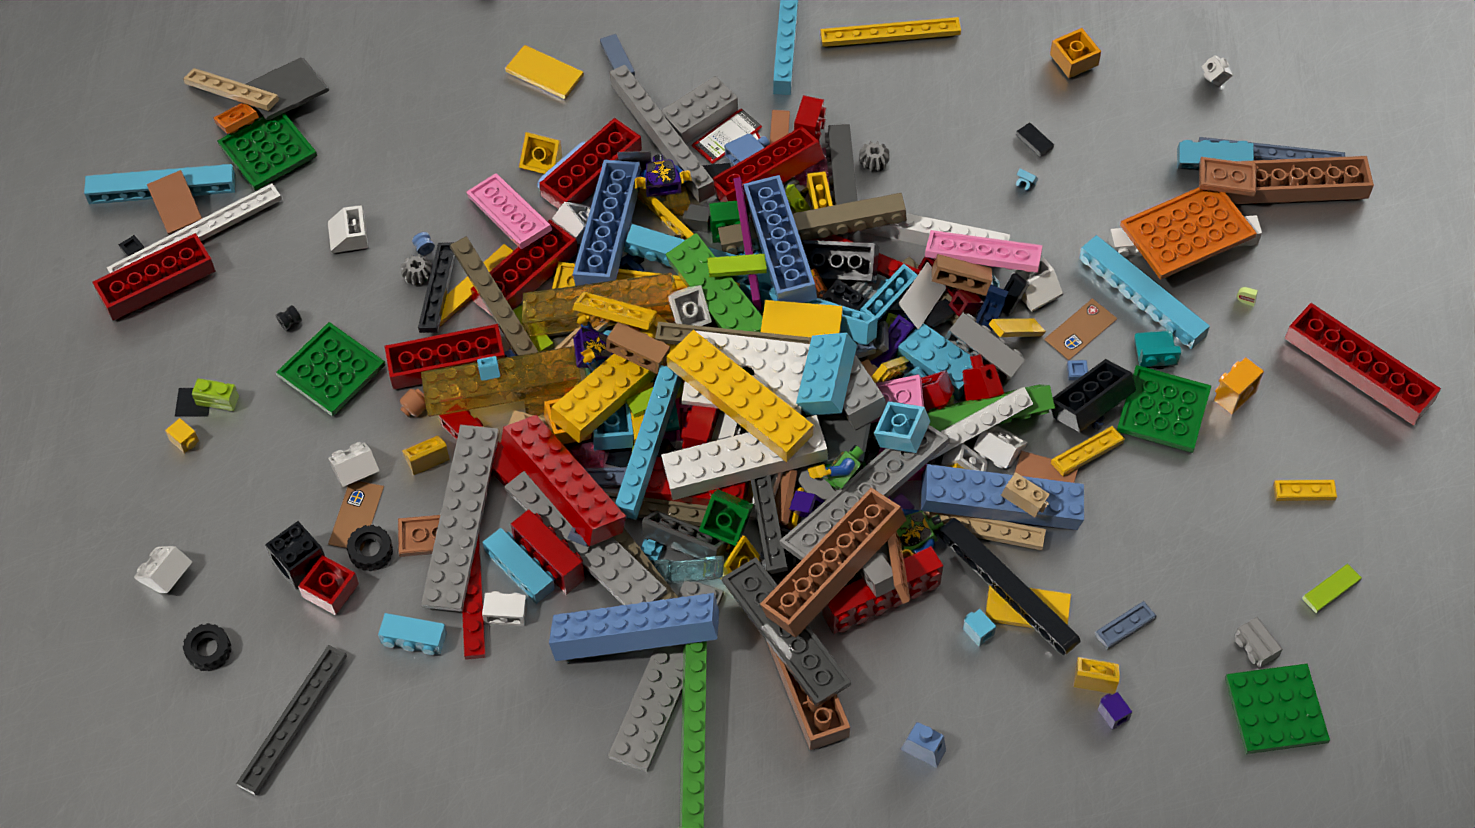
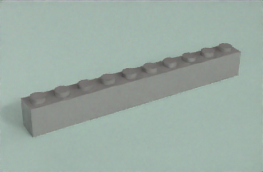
(661, 131)
(877, 571)

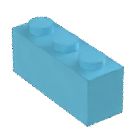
(412, 634)

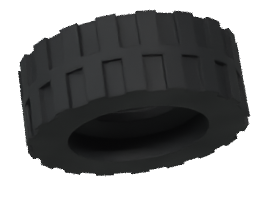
(369, 562)
(202, 632)

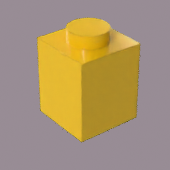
(182, 435)

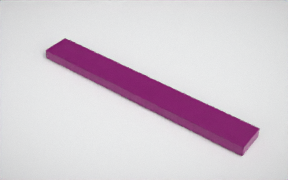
(754, 285)

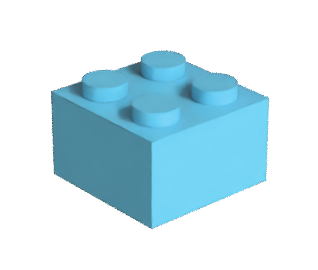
(902, 427)

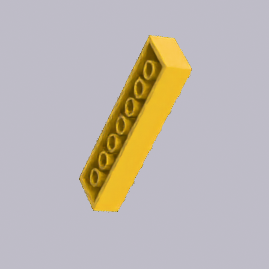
(602, 392)
(740, 395)

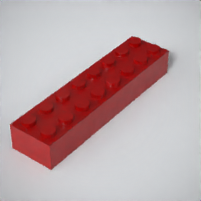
(1362, 363)
(563, 480)

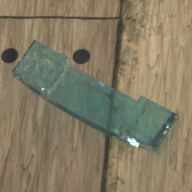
(690, 570)

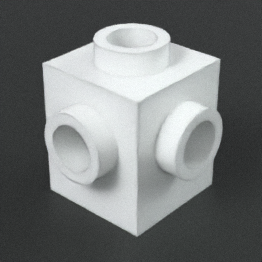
(1217, 70)

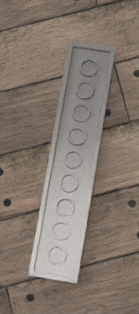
(882, 474)
(460, 518)
(605, 560)
(654, 698)

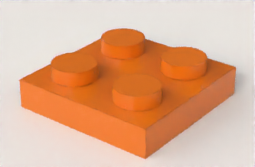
(236, 117)

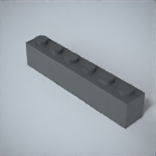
(841, 164)

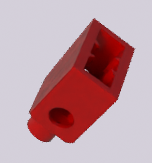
(981, 380)

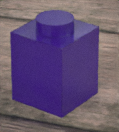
(805, 503)
(1114, 710)

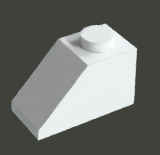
(965, 457)

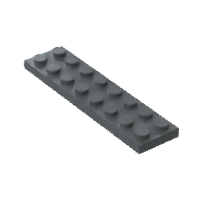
(803, 655)

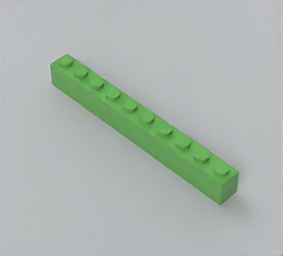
(693, 735)

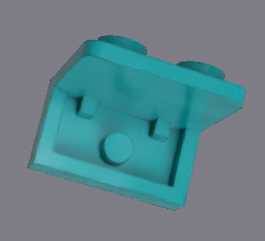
(1156, 349)

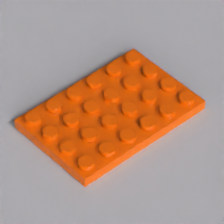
(1187, 230)

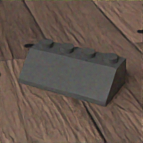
(681, 536)

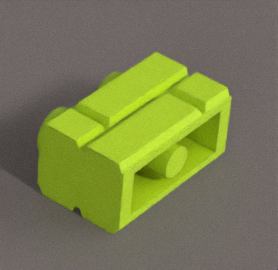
(215, 394)

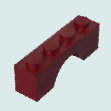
(962, 300)

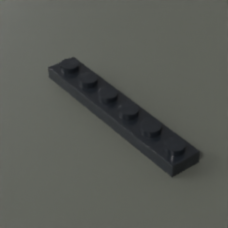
(437, 289)

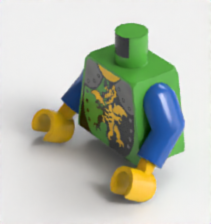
(840, 470)
(918, 531)

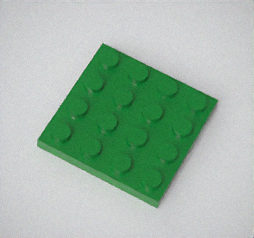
(267, 149)
(330, 369)
(1164, 409)
(1277, 708)

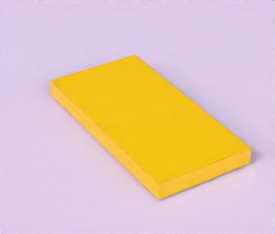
(544, 71)
(615, 310)
(801, 318)
(1001, 612)

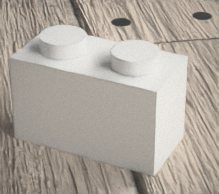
(505, 609)

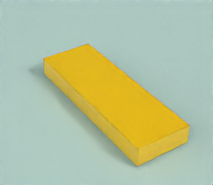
(1304, 490)

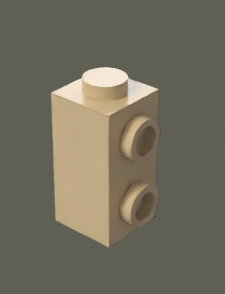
(1025, 495)

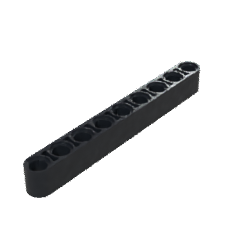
(1009, 586)

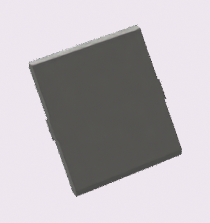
(293, 84)
(840, 435)

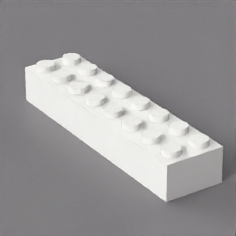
(734, 461)

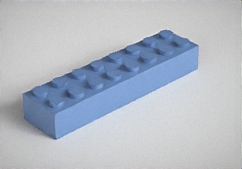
(607, 223)
(780, 240)
(979, 496)
(634, 627)

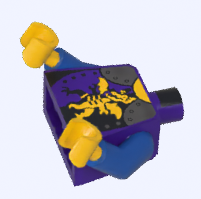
(662, 177)
(589, 344)

